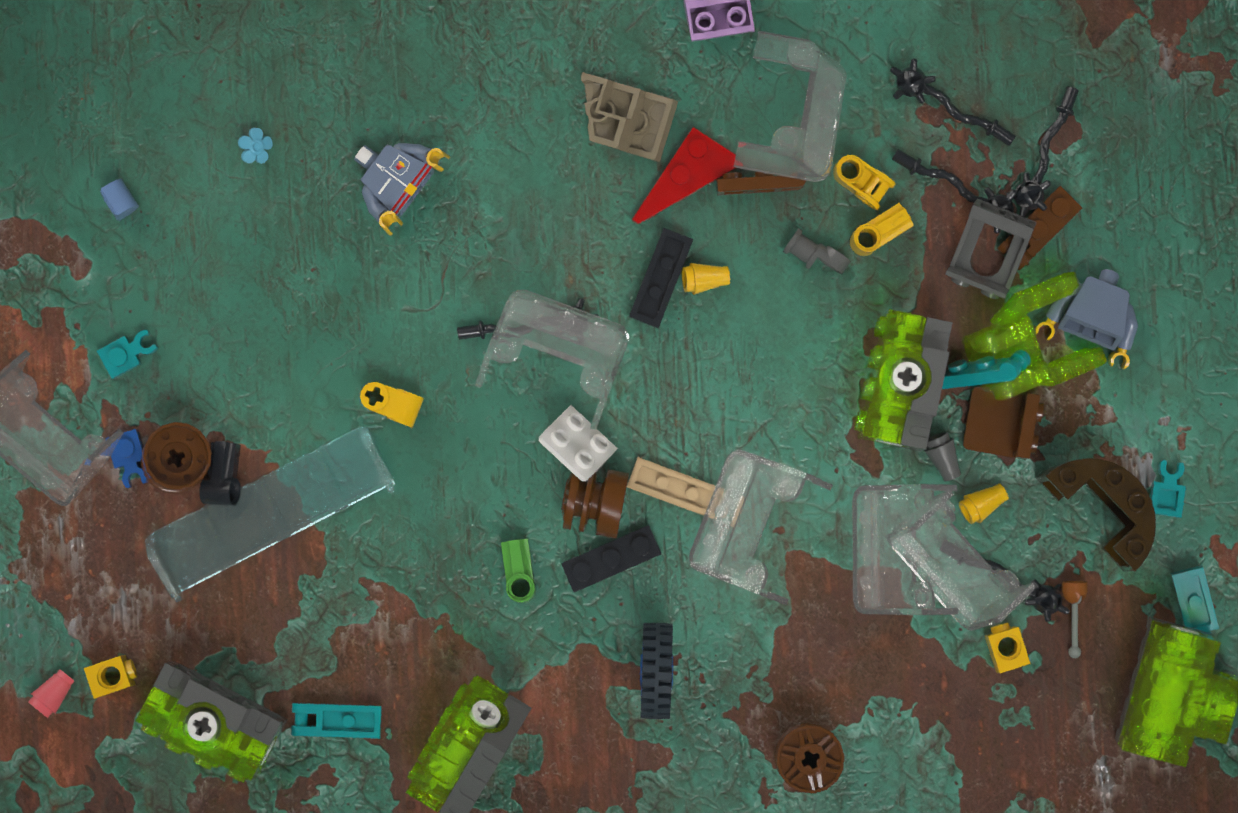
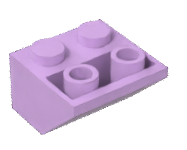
(718, 18)

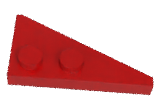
(694, 165)

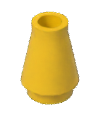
(700, 277)
(981, 504)

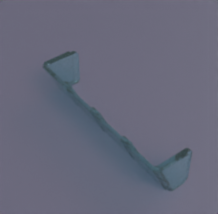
(268, 511)

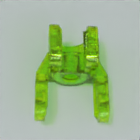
(1014, 331)

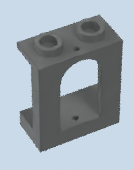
(961, 267)

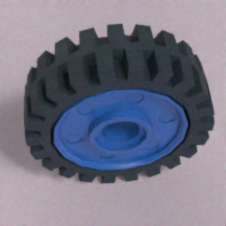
(656, 670)

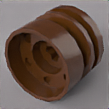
(179, 439)
(596, 502)
(790, 753)

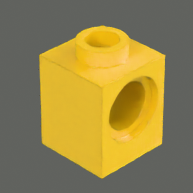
(1019, 655)
(97, 680)

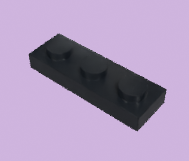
(661, 278)
(611, 558)

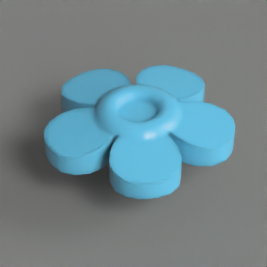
(255, 146)

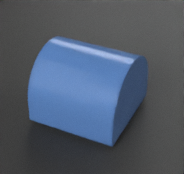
(119, 199)

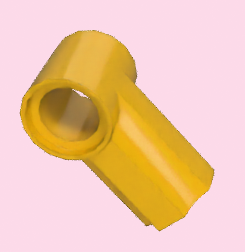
(882, 229)

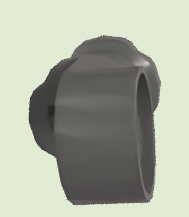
(809, 251)

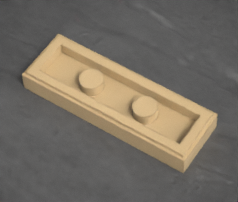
(671, 486)

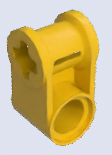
(864, 182)
(397, 403)

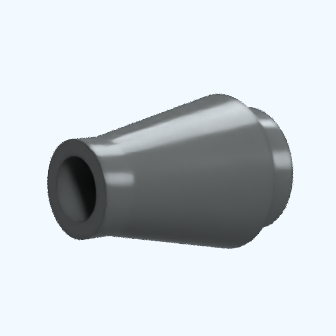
(943, 455)

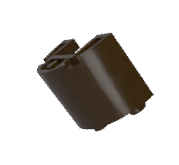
(1120, 494)

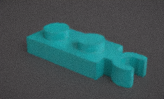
(1195, 599)

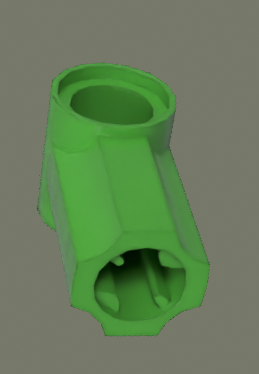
(518, 567)

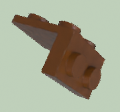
(1002, 425)

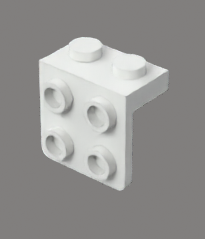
(577, 444)

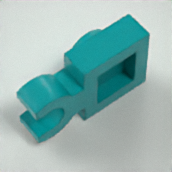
(122, 355)
(1167, 495)

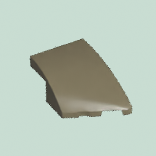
(627, 117)

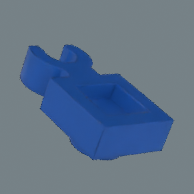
(127, 455)

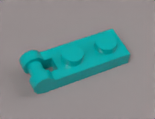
(985, 370)
(337, 720)

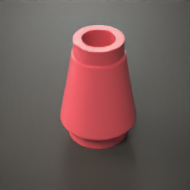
(51, 693)

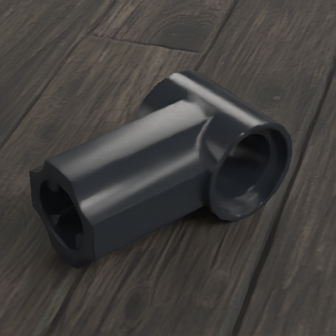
(221, 482)

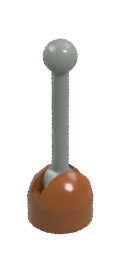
(1074, 593)

